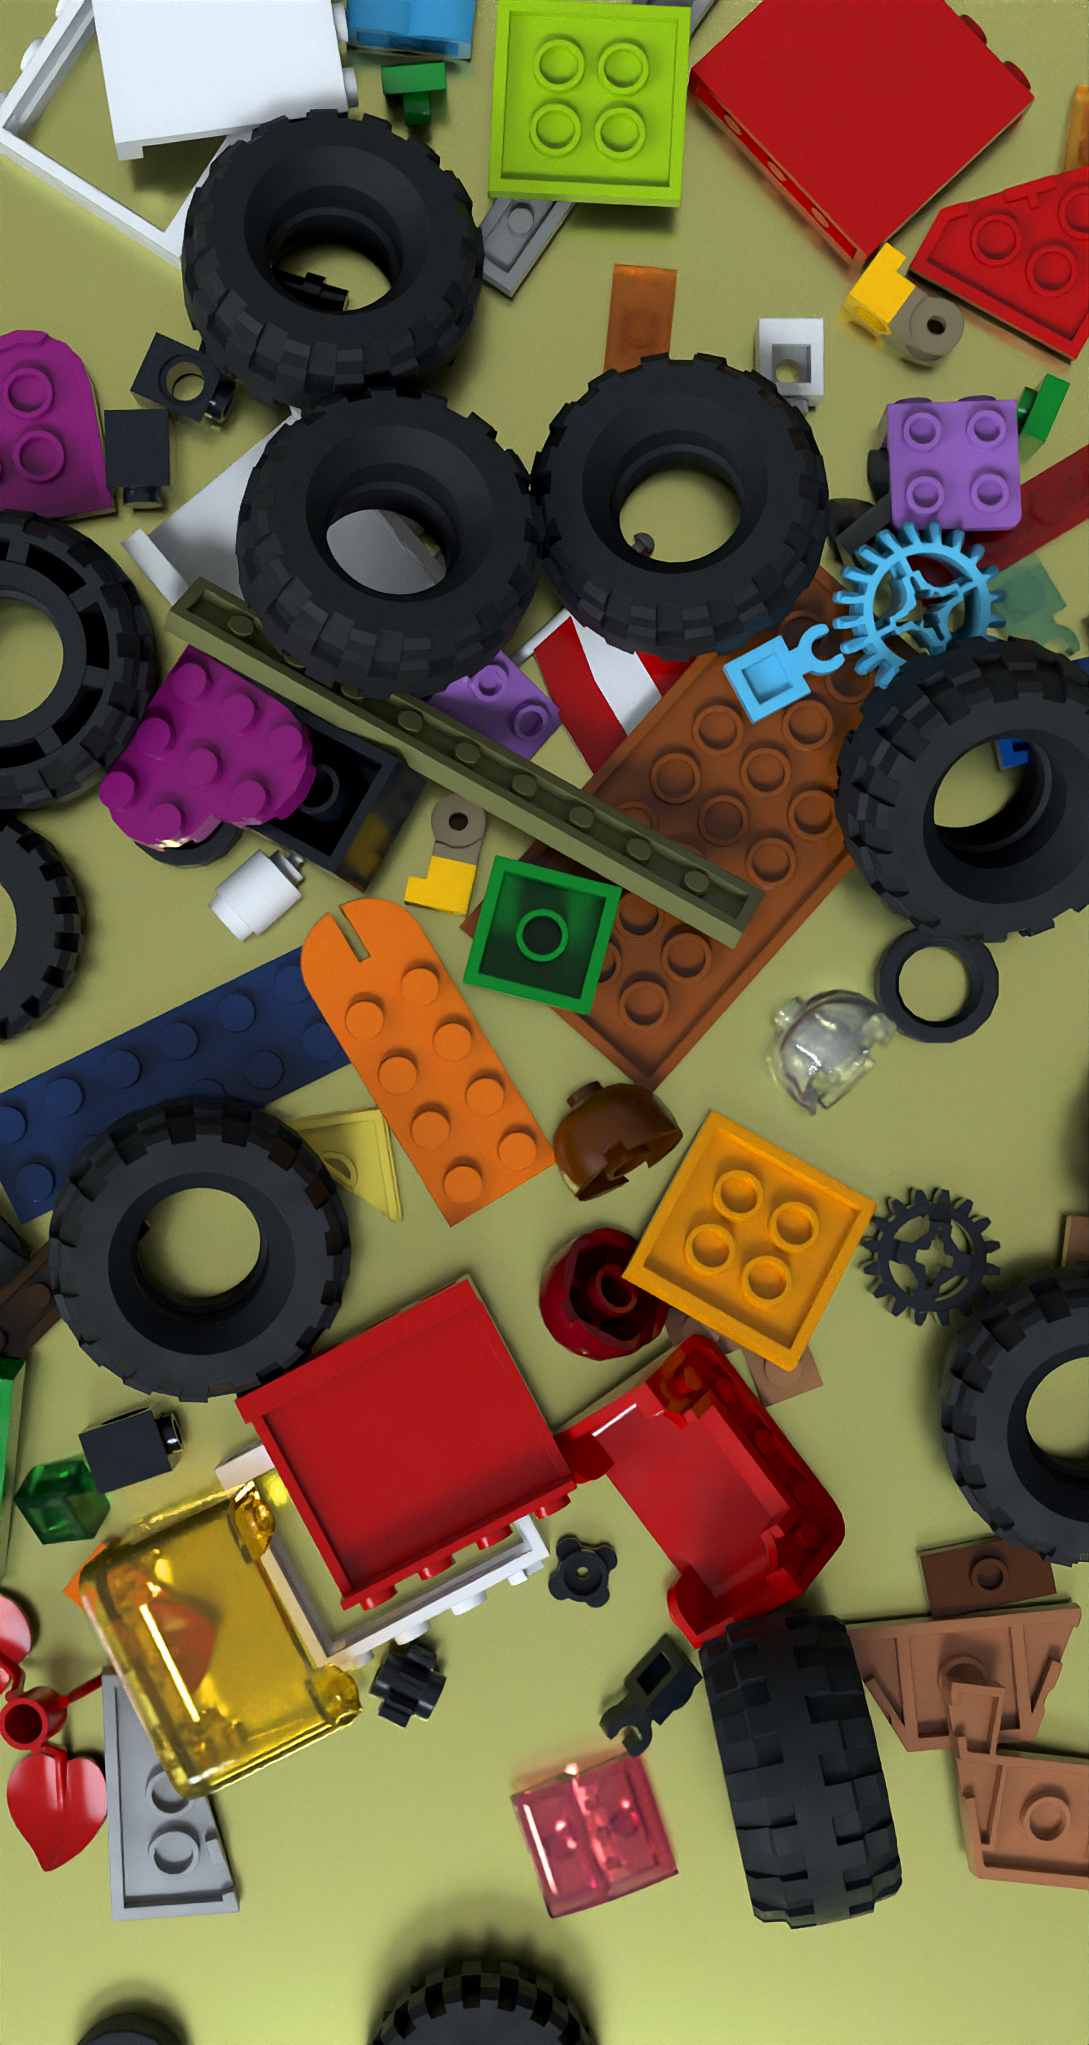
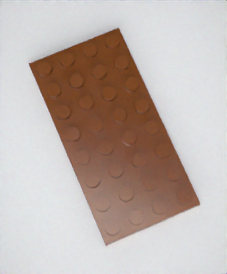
(740, 799)

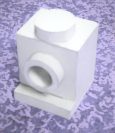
(797, 344)

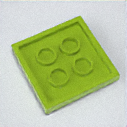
(589, 102)

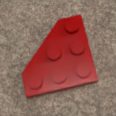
(1019, 257)

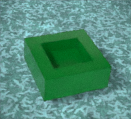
(1038, 411)

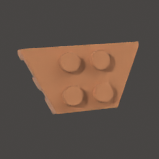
(907, 1660)

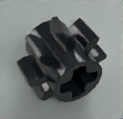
(407, 1685)

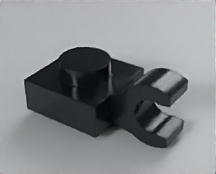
(655, 1691)

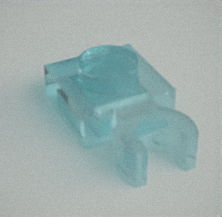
(1031, 603)

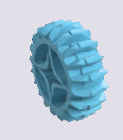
(934, 634)

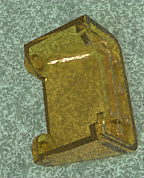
(211, 1643)

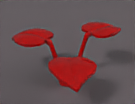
(50, 1798)

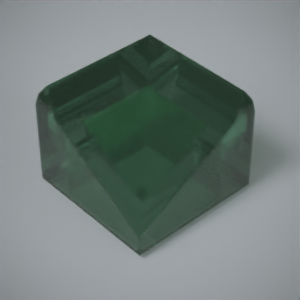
(62, 1502)

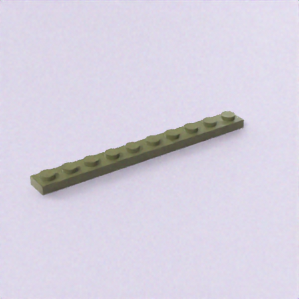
(480, 772)

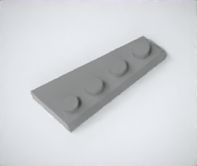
(160, 1845)

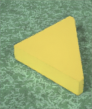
(356, 1153)

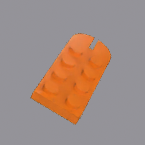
(423, 1057)

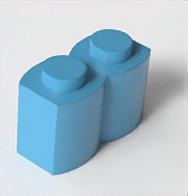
(415, 26)

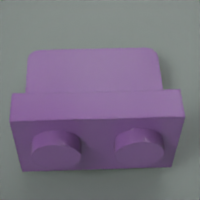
(953, 463)
(501, 706)

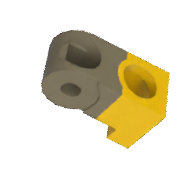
(902, 312)
(455, 858)

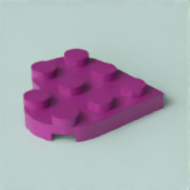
(49, 431)
(206, 757)

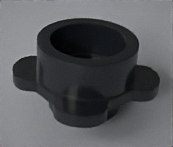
(590, 1589)

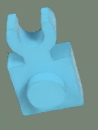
(773, 675)

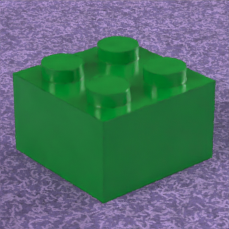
(542, 935)

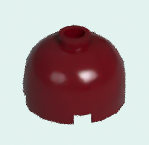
(589, 1302)

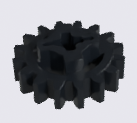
(926, 1286)

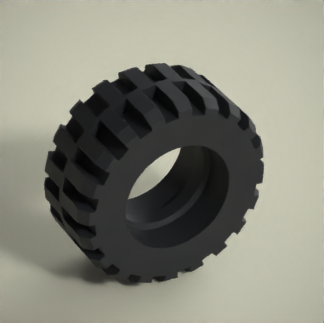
(45, 931)
(482, 2011)

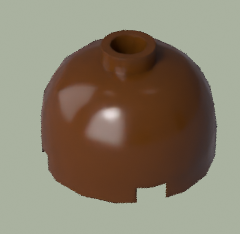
(611, 1135)

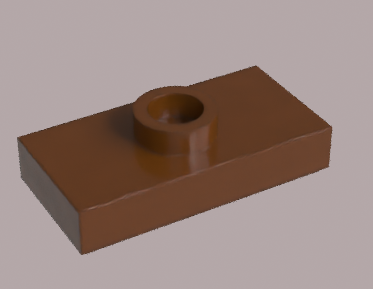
(982, 1576)

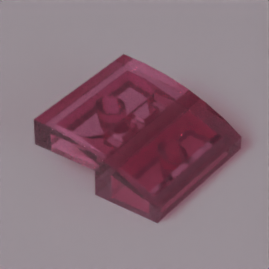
(593, 1835)

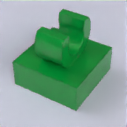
(414, 82)

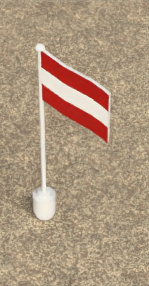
(599, 701)

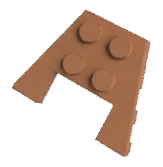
(1017, 1809)

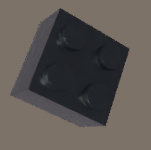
(351, 807)

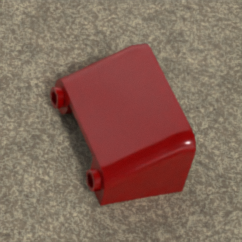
(709, 1486)

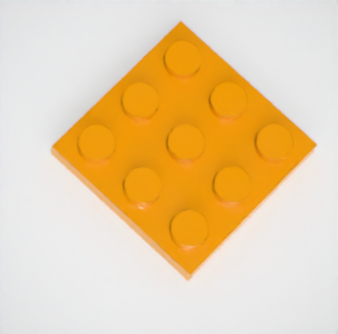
(750, 1241)

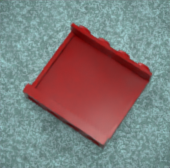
(860, 106)
(410, 1444)

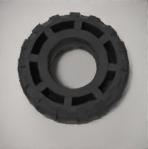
(343, 186)
(664, 419)
(404, 460)
(104, 670)
(988, 875)
(215, 1341)
(984, 1404)
(801, 1768)

